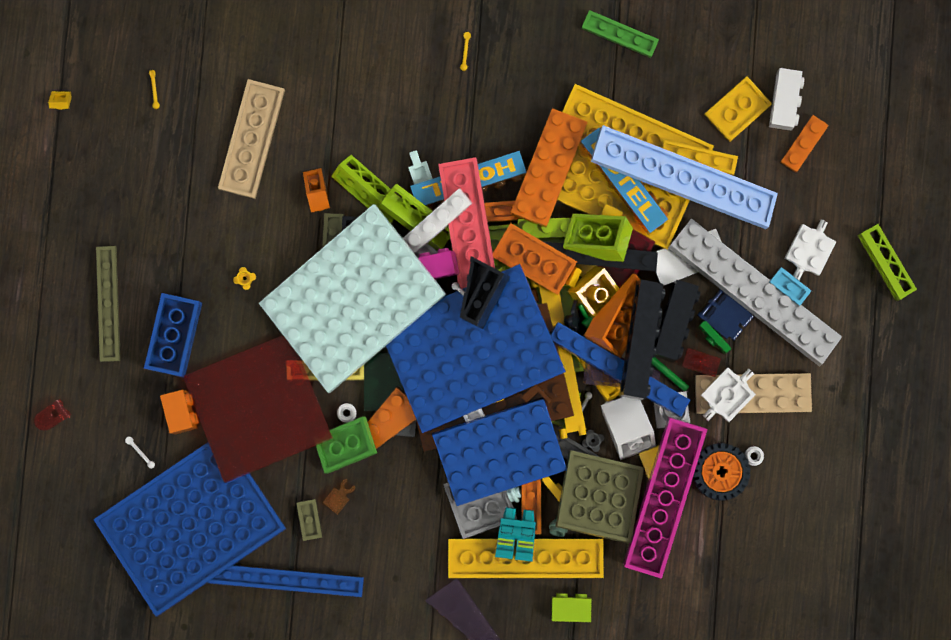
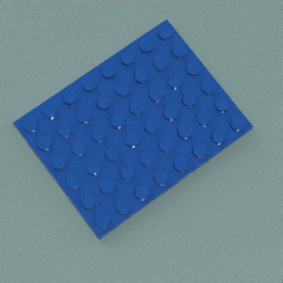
(460, 368)
(187, 528)

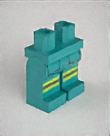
(516, 529)

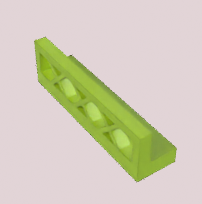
(354, 183)
(407, 216)
(882, 264)

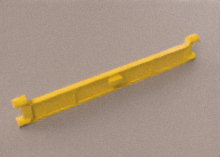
(575, 422)

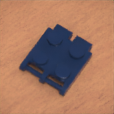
(726, 316)

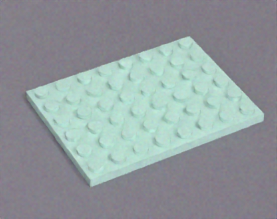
(352, 298)

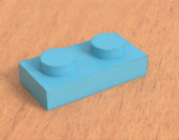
(790, 286)

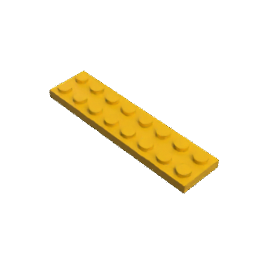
(550, 559)

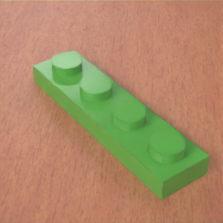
(620, 34)

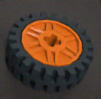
(731, 482)

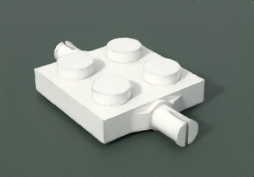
(810, 250)
(728, 394)

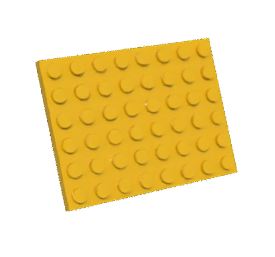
(585, 184)

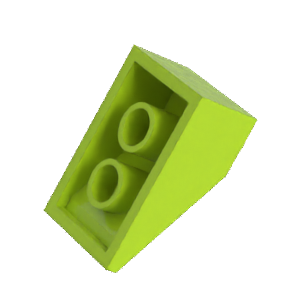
(599, 236)

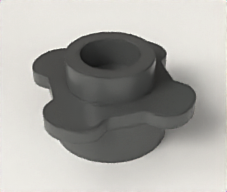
(598, 439)

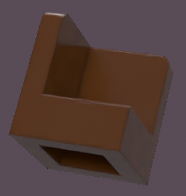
(535, 393)

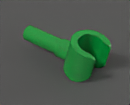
(586, 322)

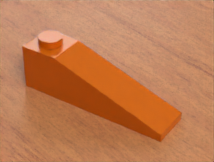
(611, 324)

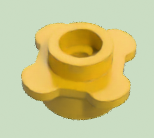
(244, 273)

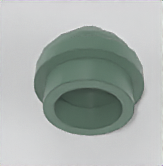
(559, 532)

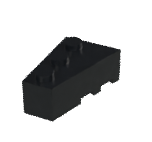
(482, 292)

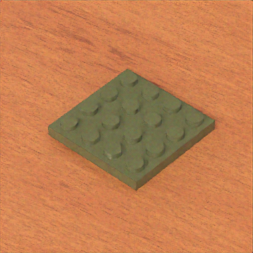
(599, 497)

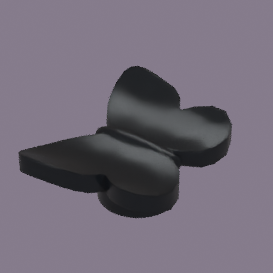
(574, 321)

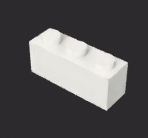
(786, 99)

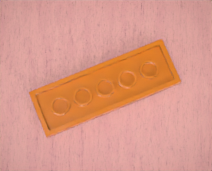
(549, 168)

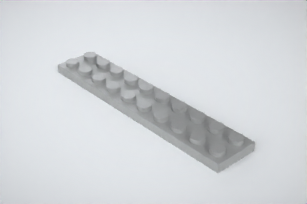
(755, 292)

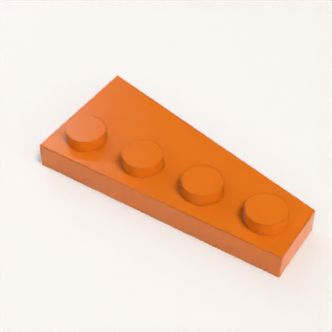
(391, 417)

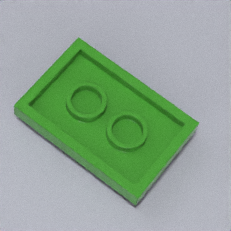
(349, 444)

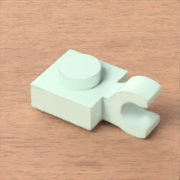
(419, 171)

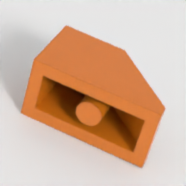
(316, 190)

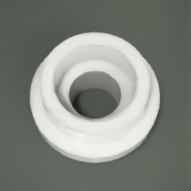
(352, 412)
(760, 455)

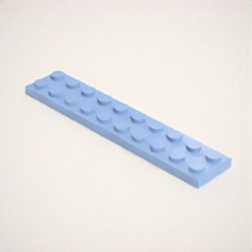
(684, 177)

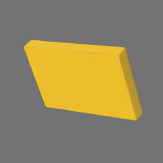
(738, 109)

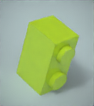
(571, 608)

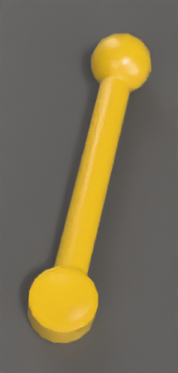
(467, 36)
(156, 105)

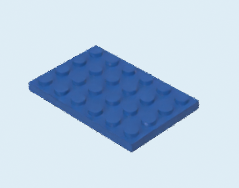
(499, 451)

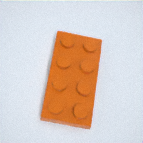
(538, 260)

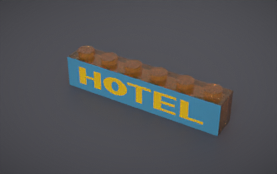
(492, 173)
(631, 191)

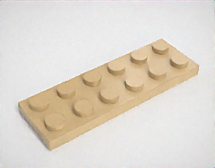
(251, 139)
(773, 393)

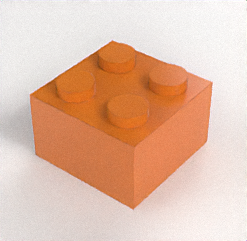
(179, 412)

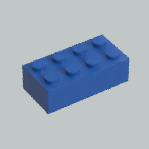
(173, 335)

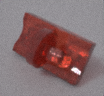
(701, 362)

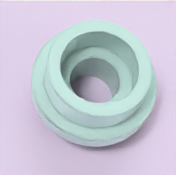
(514, 494)

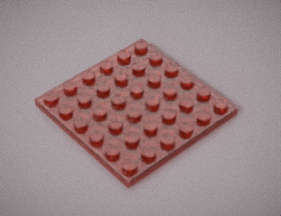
(257, 408)

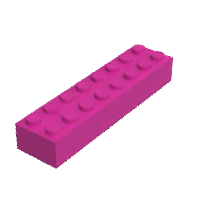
(665, 497)

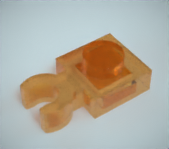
(337, 498)

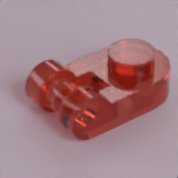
(45, 420)

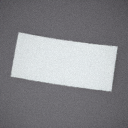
(672, 267)

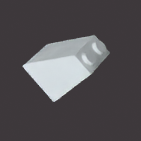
(628, 426)

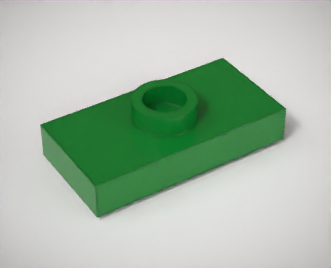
(714, 338)

